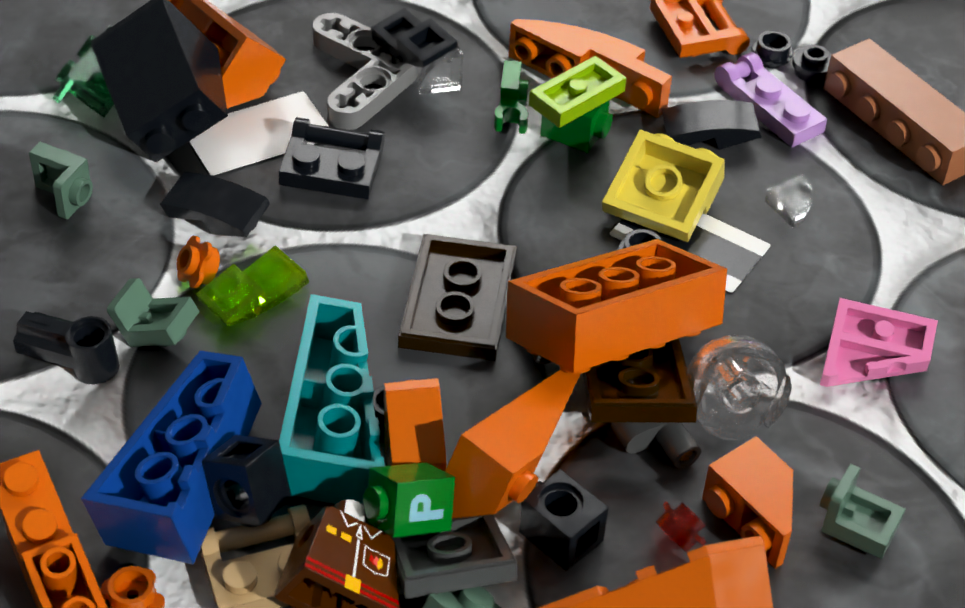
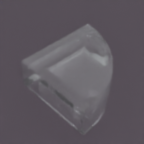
(442, 74)
(791, 200)

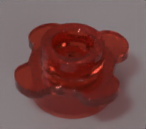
(682, 526)

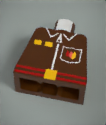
(340, 563)

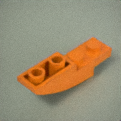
(559, 47)
(43, 537)

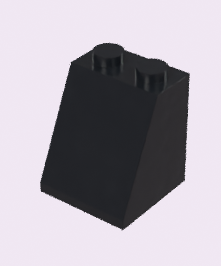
(161, 77)

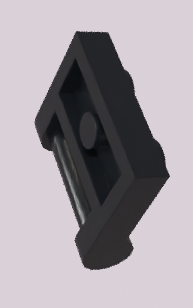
(328, 168)

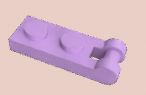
(773, 101)

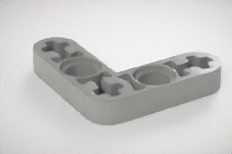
(351, 102)

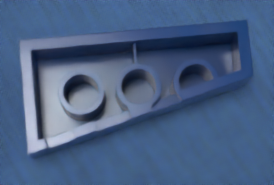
(155, 487)

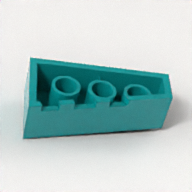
(330, 414)

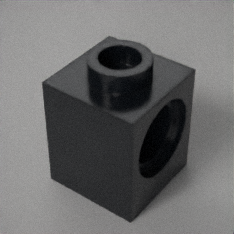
(247, 480)
(563, 519)

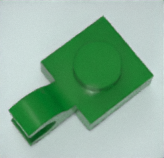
(512, 98)

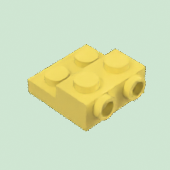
(664, 185)

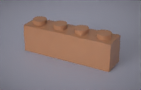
(900, 108)

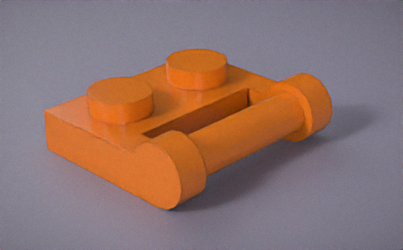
(692, 31)

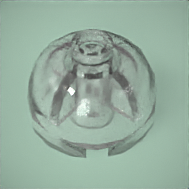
(738, 386)

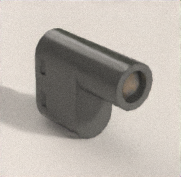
(671, 437)

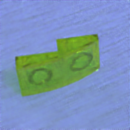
(248, 293)

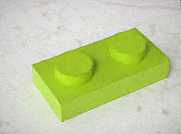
(577, 91)

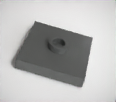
(455, 559)

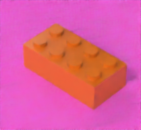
(615, 304)

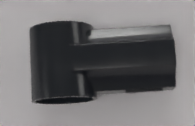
(81, 345)

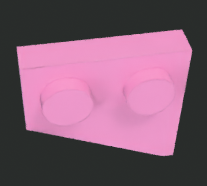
(876, 344)

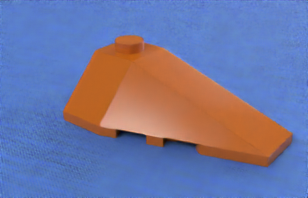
(245, 59)
(499, 454)
(716, 577)

